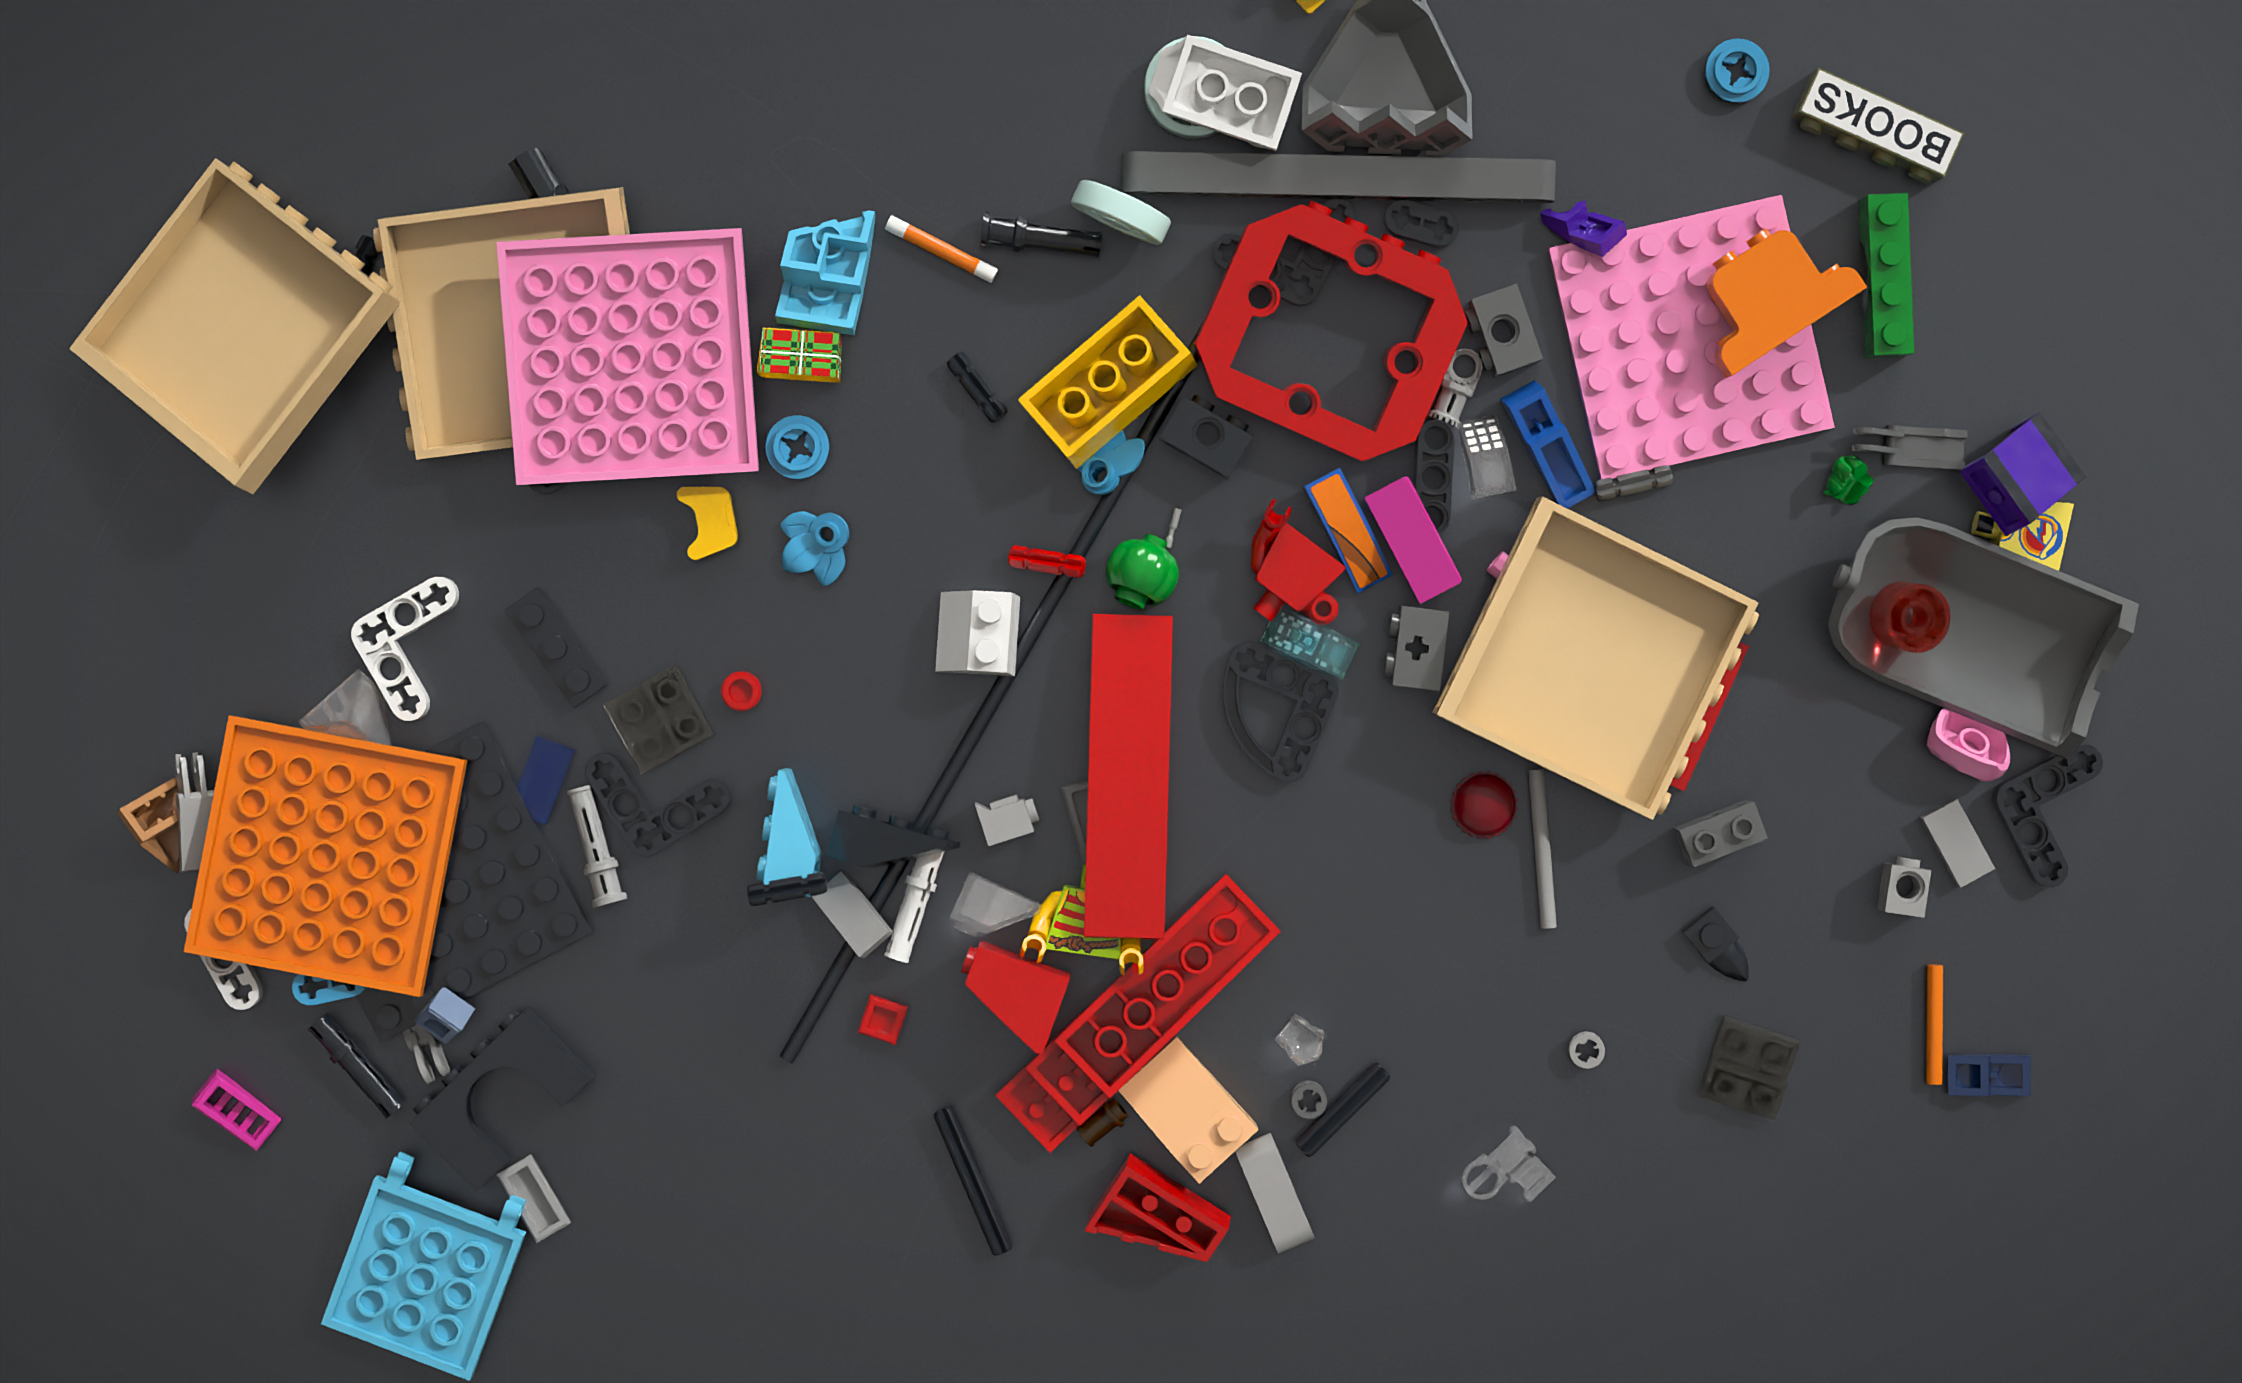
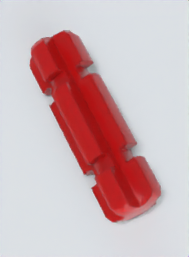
(1047, 561)

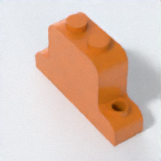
(1772, 296)

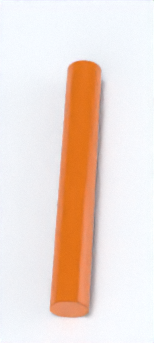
(1934, 1024)

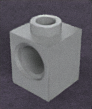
(1915, 902)

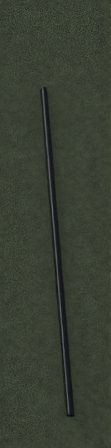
(982, 720)

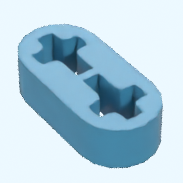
(328, 994)

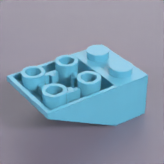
(791, 838)

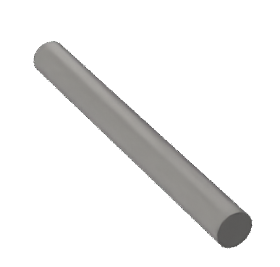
(1542, 848)

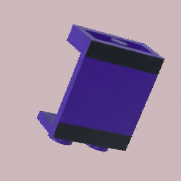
(2023, 474)

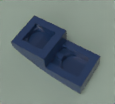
(1989, 1075)

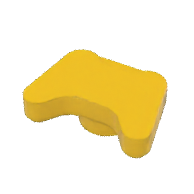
(714, 519)

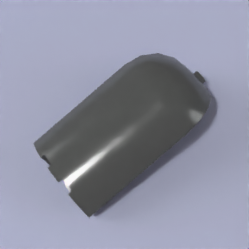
(2018, 636)

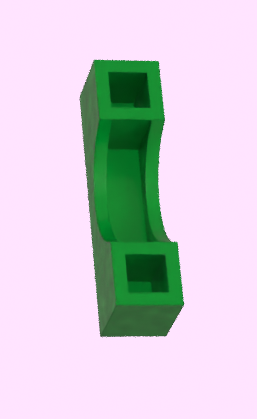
(1887, 251)

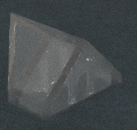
(352, 711)

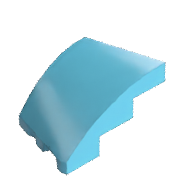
(826, 274)

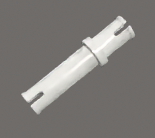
(913, 906)

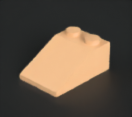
(1188, 1110)

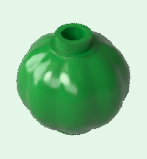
(1142, 572)

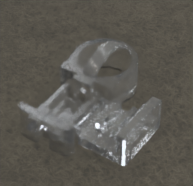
(1513, 1160)

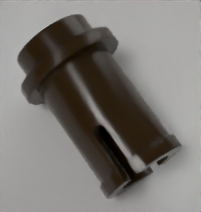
(1102, 1122)

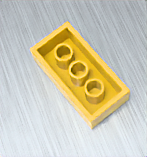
(1108, 382)

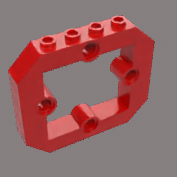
(1410, 392)

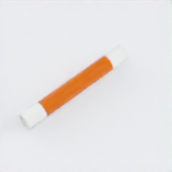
(941, 249)

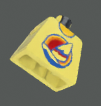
(2038, 541)

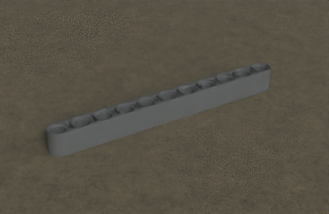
(1338, 177)

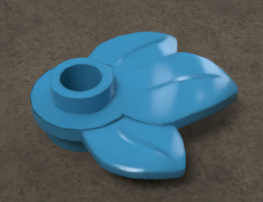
(1116, 457)
(810, 549)

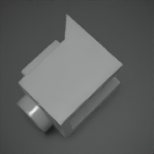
(1007, 819)

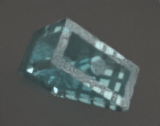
(1310, 643)

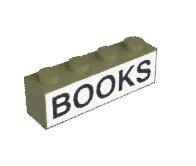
(1877, 126)

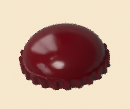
(1484, 805)

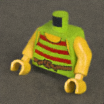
(1062, 929)

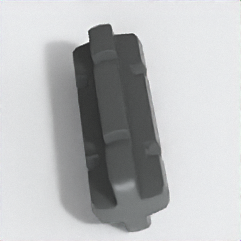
(1633, 483)

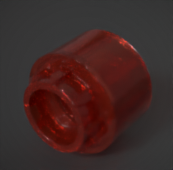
(1928, 622)

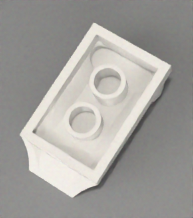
(1224, 90)

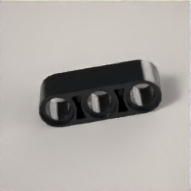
(1443, 461)

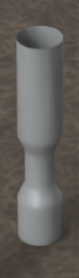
(1173, 525)

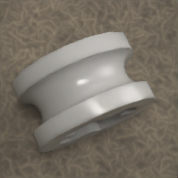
(1591, 1061)

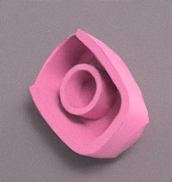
(1969, 746)

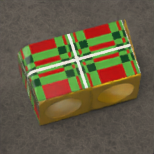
(800, 355)

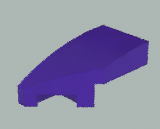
(1586, 230)

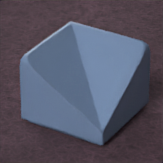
(444, 1015)

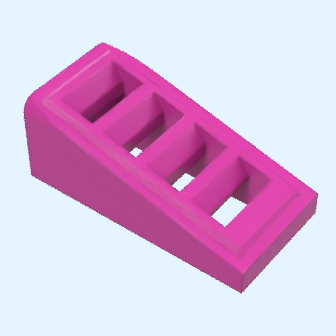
(214, 1112)

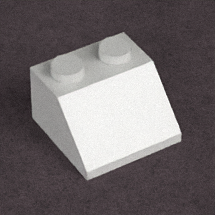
(978, 632)

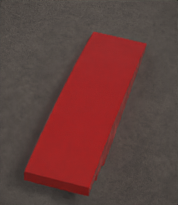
(1128, 776)
(1137, 1013)

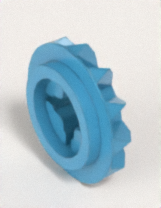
(1755, 65)
(779, 453)

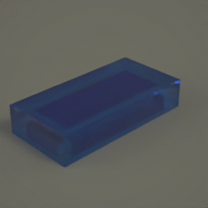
(544, 777)

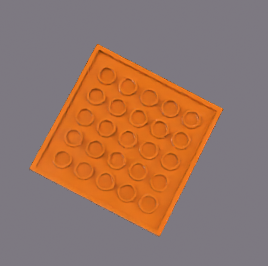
(325, 856)

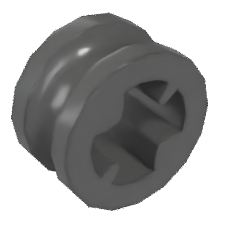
(1297, 1094)

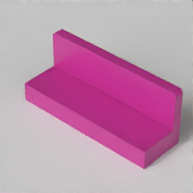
(1413, 539)

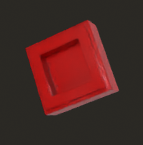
(883, 1019)

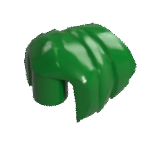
(1848, 480)

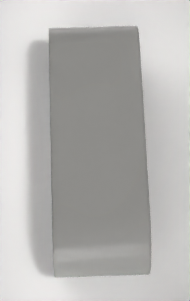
(1274, 1193)

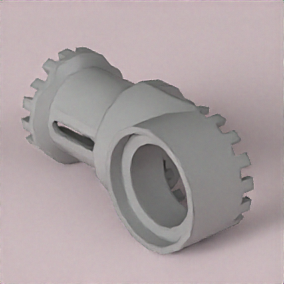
(1459, 387)

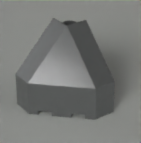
(1388, 84)

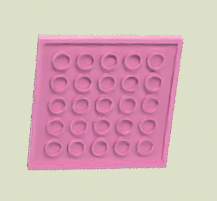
(1648, 347)
(628, 356)

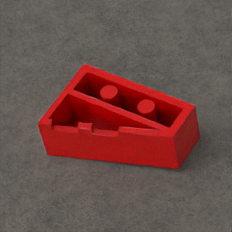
(1158, 1212)

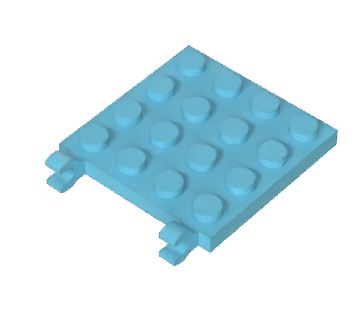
(424, 1274)

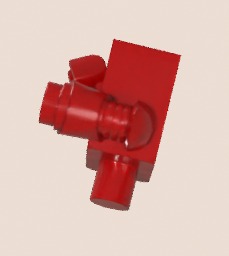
(1292, 570)

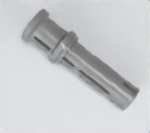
(582, 800)

